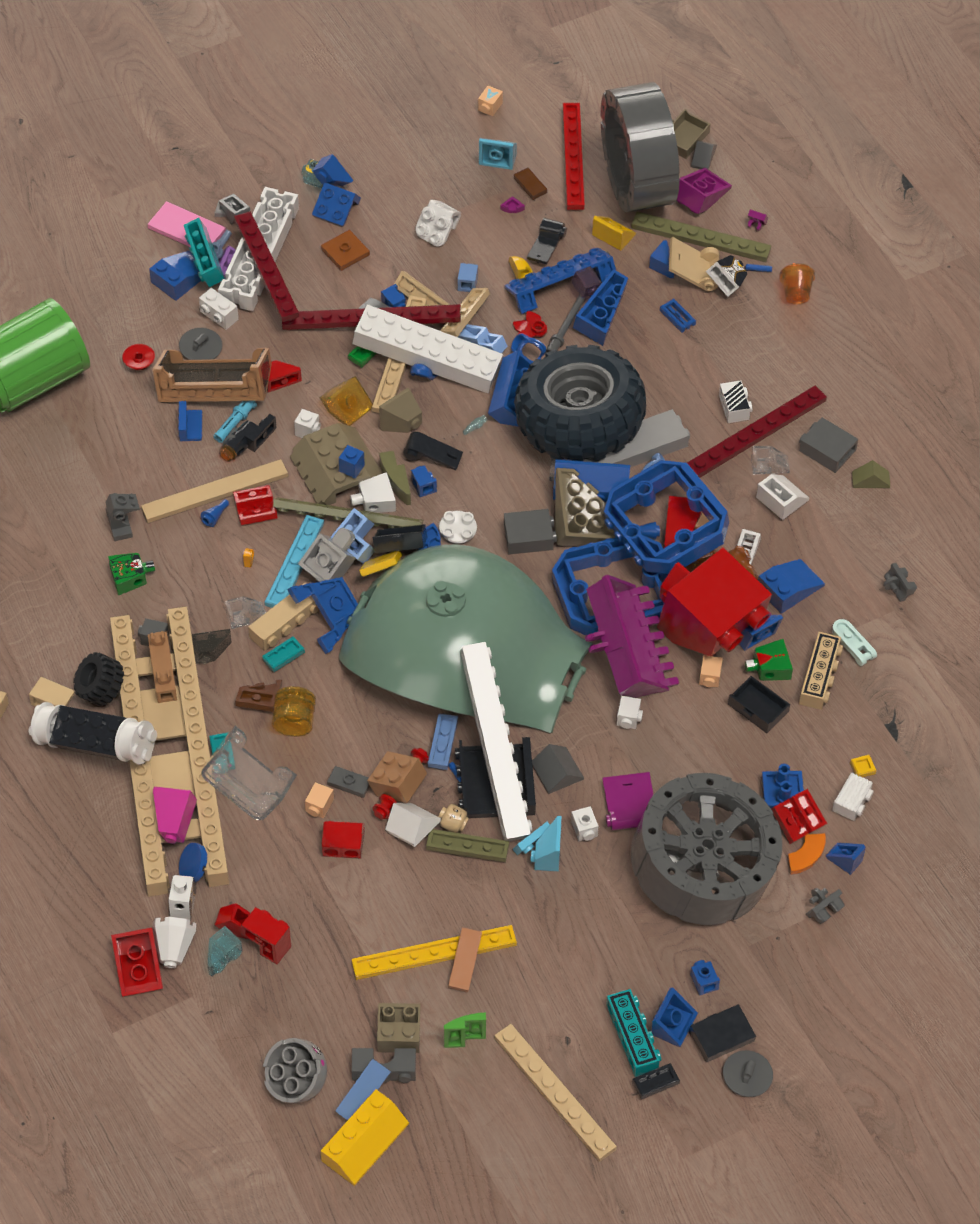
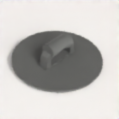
(200, 344)
(748, 1073)

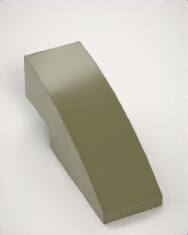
(396, 475)

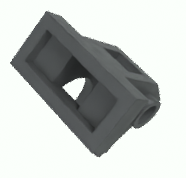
(117, 508)

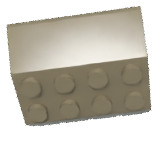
(318, 461)

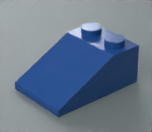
(175, 274)
(790, 583)

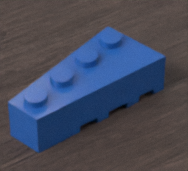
(599, 311)

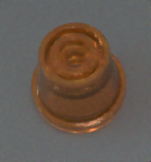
(797, 282)

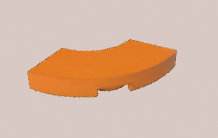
(807, 855)

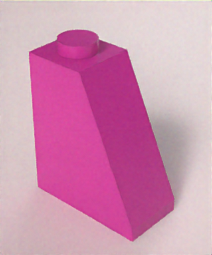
(173, 812)

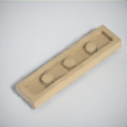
(410, 286)
(468, 308)

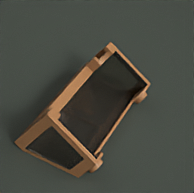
(212, 379)

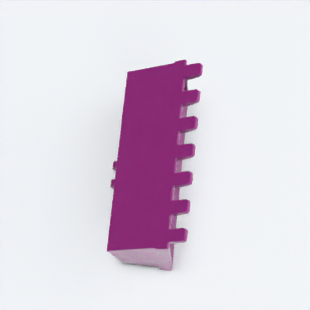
(628, 637)

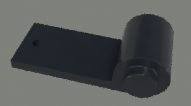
(547, 241)
(423, 445)

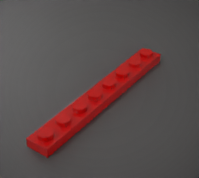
(573, 156)

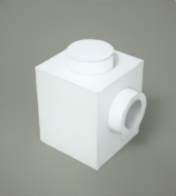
(306, 423)
(629, 712)
(584, 824)

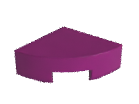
(512, 205)

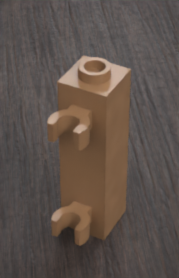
(162, 667)

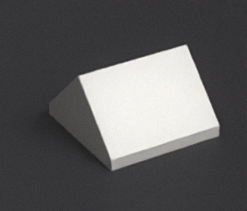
(410, 822)

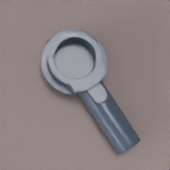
(220, 243)

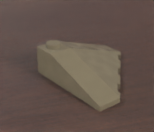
(578, 511)

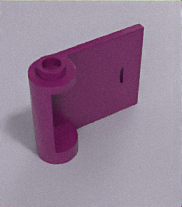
(627, 799)

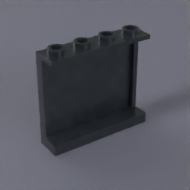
(476, 785)

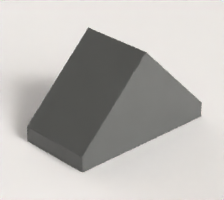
(703, 155)
(233, 206)

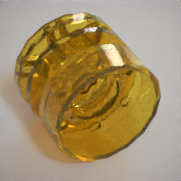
(293, 711)

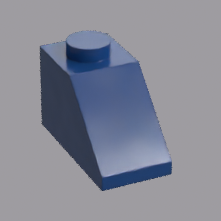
(331, 172)

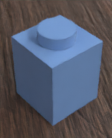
(467, 277)

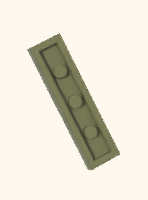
(467, 845)

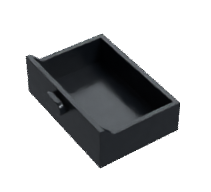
(400, 538)
(758, 704)
(722, 1033)

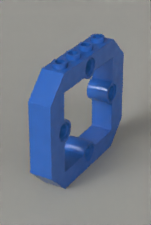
(687, 545)
(573, 592)

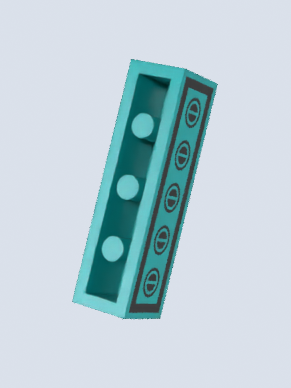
(632, 1032)

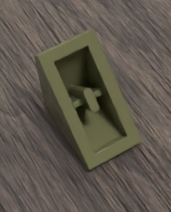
(871, 476)

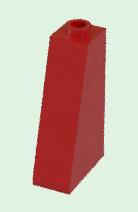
(679, 517)

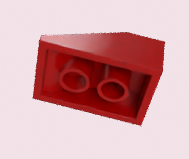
(137, 961)

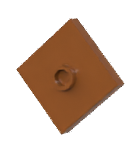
(345, 250)

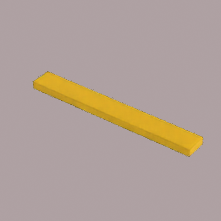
(428, 953)

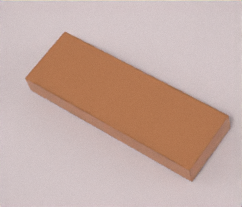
(465, 959)

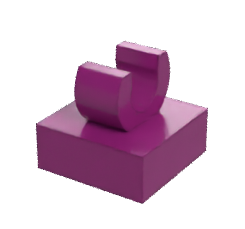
(757, 217)

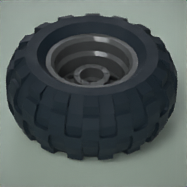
(580, 403)

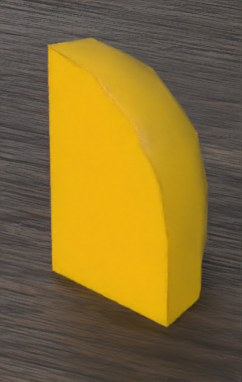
(519, 266)

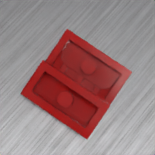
(255, 505)
(798, 816)

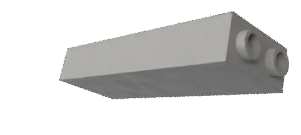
(656, 435)

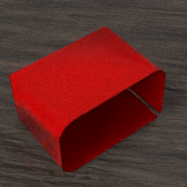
(342, 839)

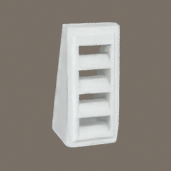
(753, 536)

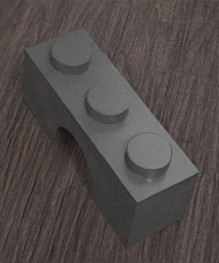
(401, 1067)

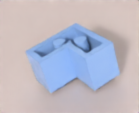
(360, 527)

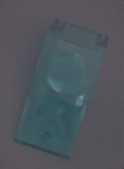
(222, 949)

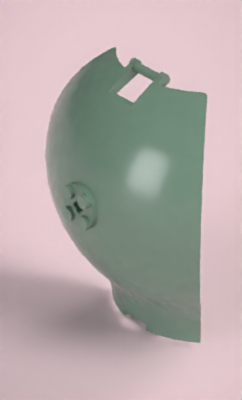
(459, 598)

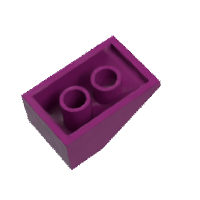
(701, 190)

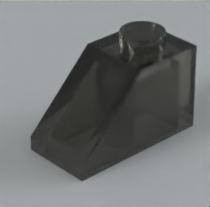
(210, 645)

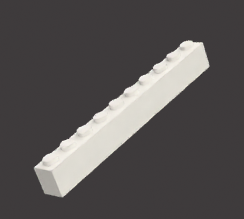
(495, 742)

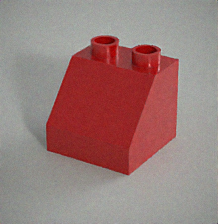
(714, 606)

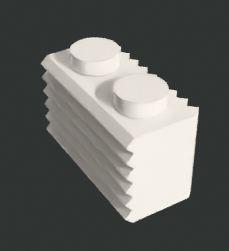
(853, 796)

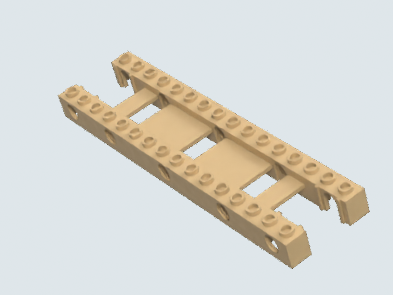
(171, 770)

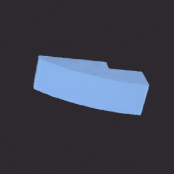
(482, 337)

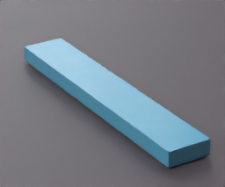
(291, 569)

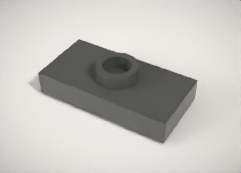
(348, 781)

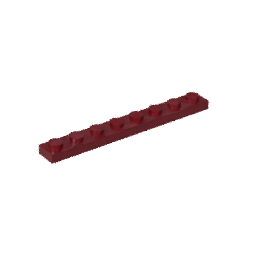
(266, 266)

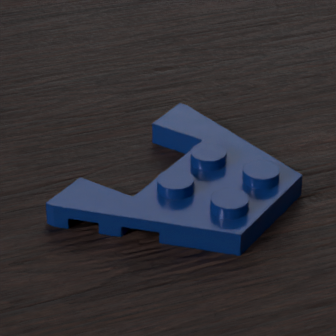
(335, 604)

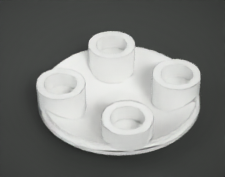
(458, 526)

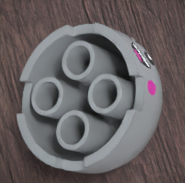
(295, 1070)

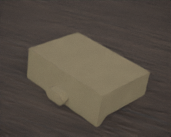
(688, 131)

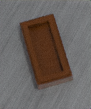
(530, 183)

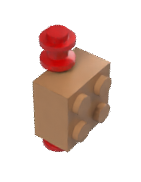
(397, 779)

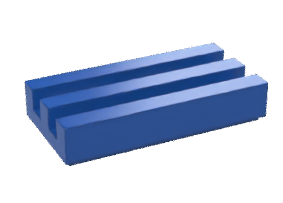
(675, 316)

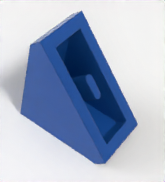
(660, 259)
(847, 856)

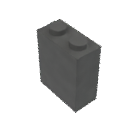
(828, 444)
(529, 531)

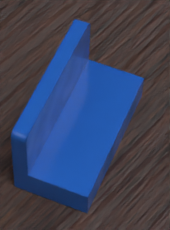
(189, 423)

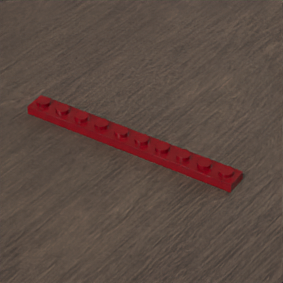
(351, 317)
(757, 431)

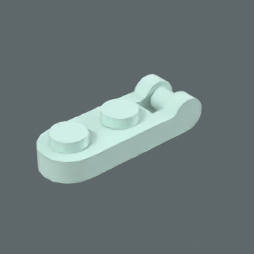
(853, 641)

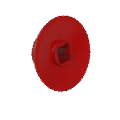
(138, 356)

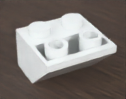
(780, 495)

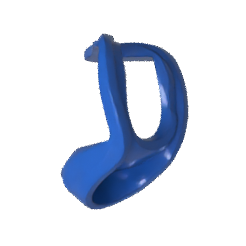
(522, 339)
(422, 371)

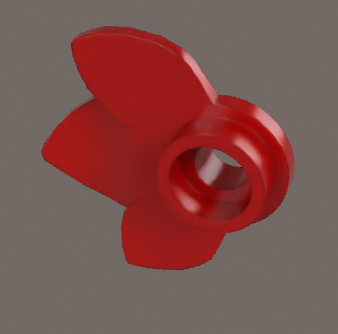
(532, 326)

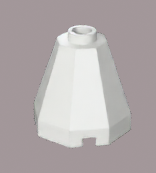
(172, 939)

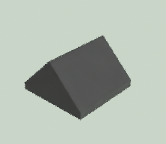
(556, 768)

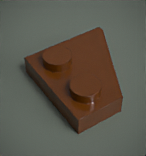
(258, 696)

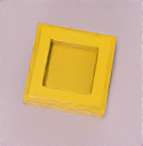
(863, 766)

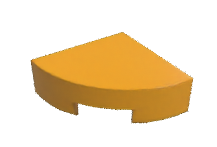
(248, 557)

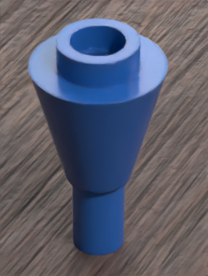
(210, 516)
(650, 530)

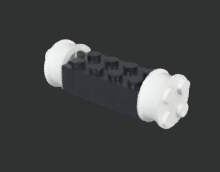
(92, 733)

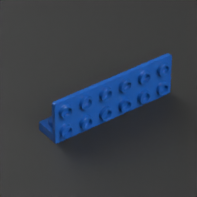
(524, 287)

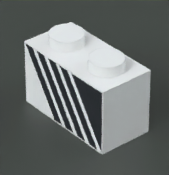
(735, 401)

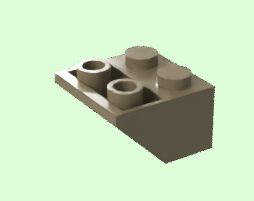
(398, 1026)

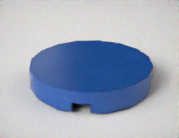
(192, 861)

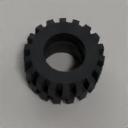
(98, 679)

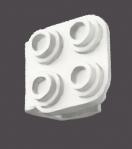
(436, 222)

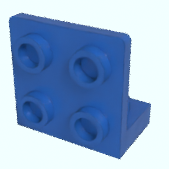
(334, 204)

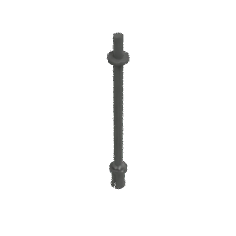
(557, 340)

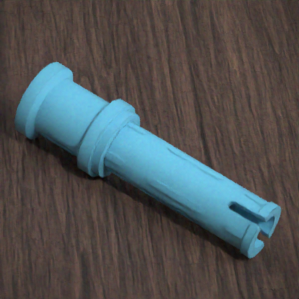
(239, 413)

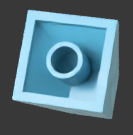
(497, 153)
(548, 848)

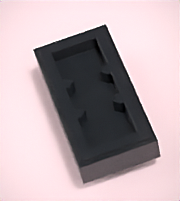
(656, 1081)

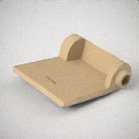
(693, 264)

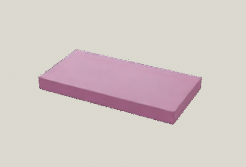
(170, 223)

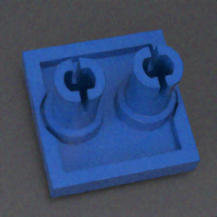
(781, 785)

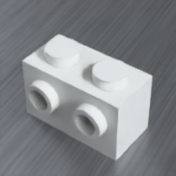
(218, 308)

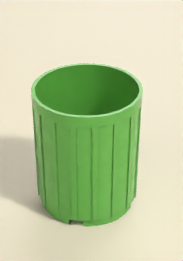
(38, 353)

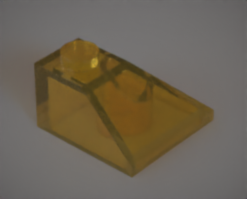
(347, 401)

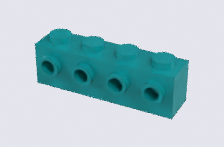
(204, 252)

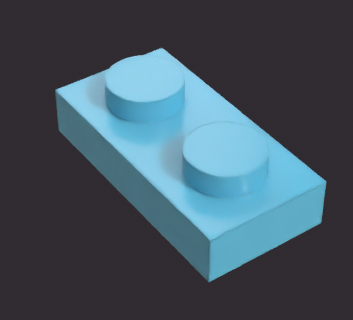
(527, 844)

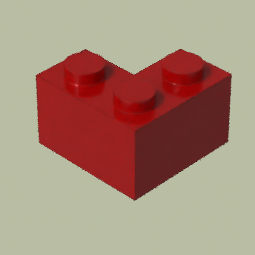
(268, 933)

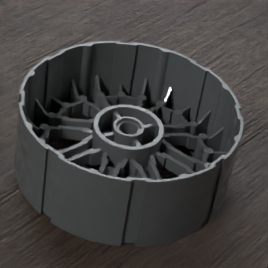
(640, 146)
(680, 892)

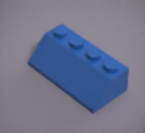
(502, 403)
(600, 475)

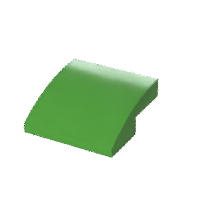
(463, 1028)

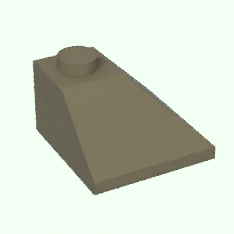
(400, 413)

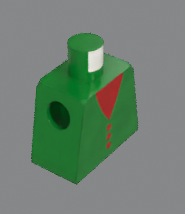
(771, 662)

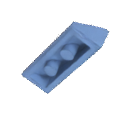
(369, 1080)

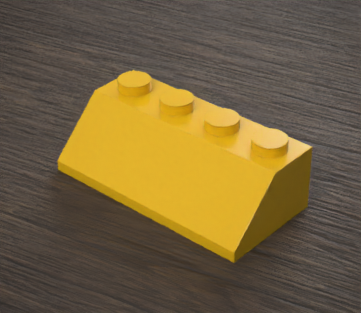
(364, 1137)

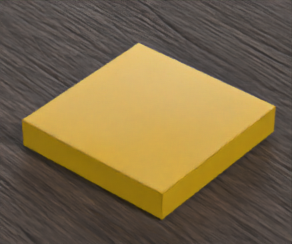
(380, 563)

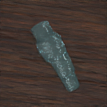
(475, 424)

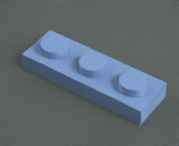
(443, 741)

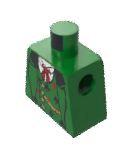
(129, 571)

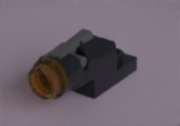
(247, 436)

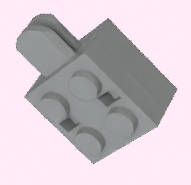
(329, 556)

